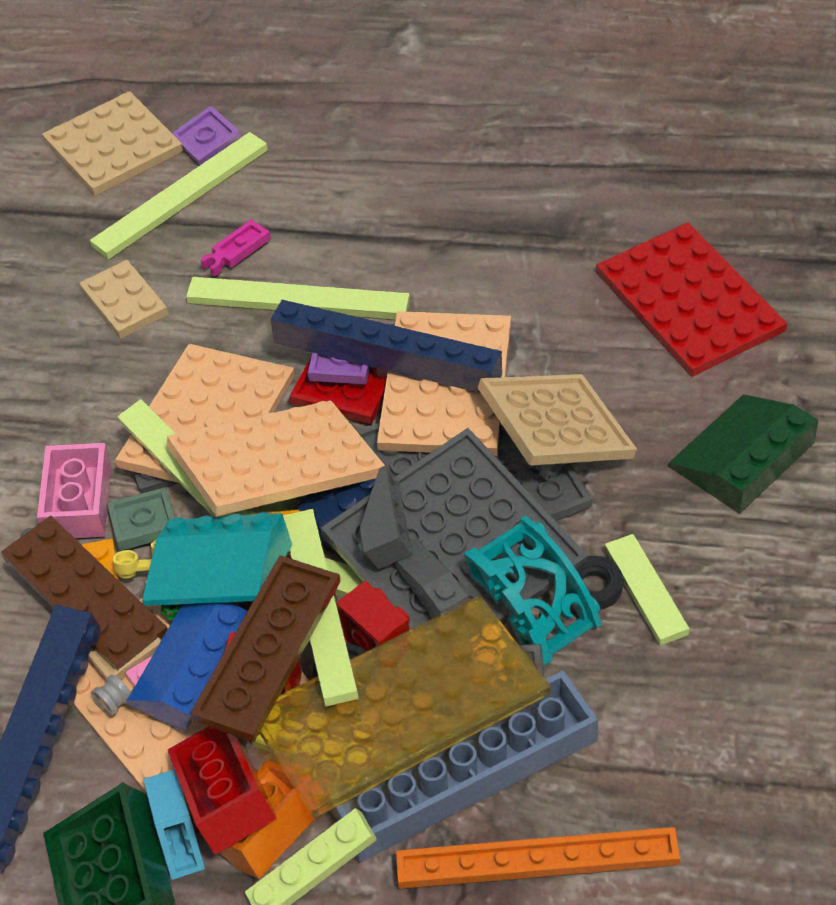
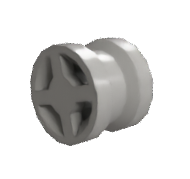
(111, 695)

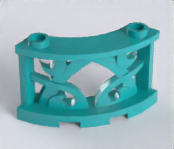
(492, 579)

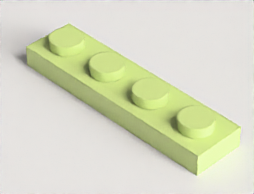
(314, 862)

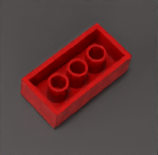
(221, 787)

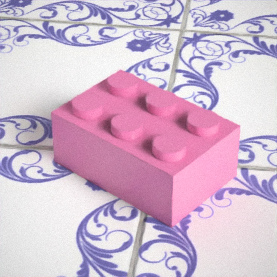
(76, 488)

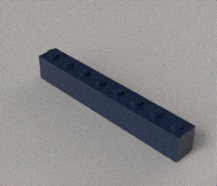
(384, 346)
(40, 717)

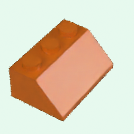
(263, 847)

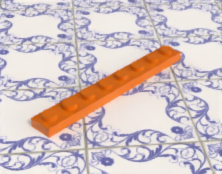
(537, 857)

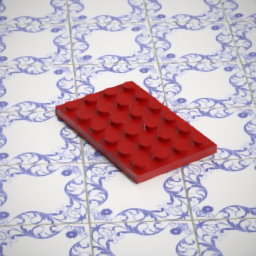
(691, 299)

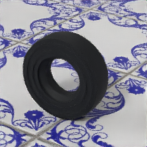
(611, 572)

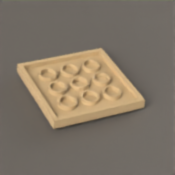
(112, 143)
(556, 419)

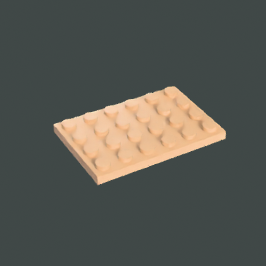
(206, 391)
(427, 414)
(274, 457)

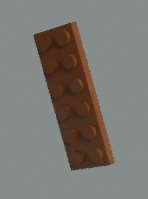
(75, 579)
(265, 648)

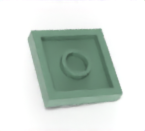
(140, 517)

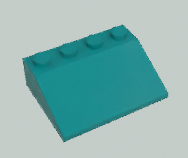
(215, 558)

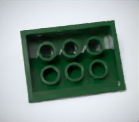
(746, 449)
(109, 853)

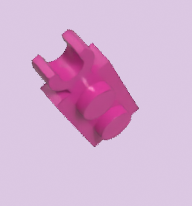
(236, 247)

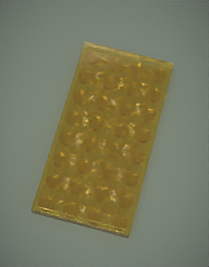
(412, 704)

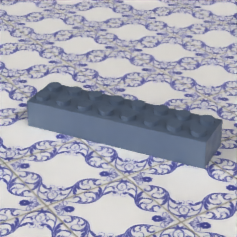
(476, 767)

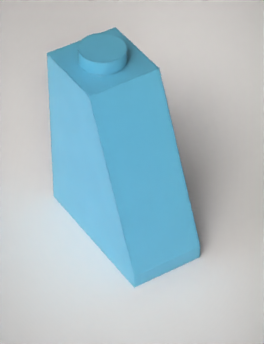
(173, 824)

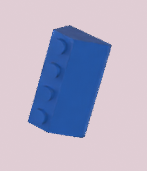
(185, 661)

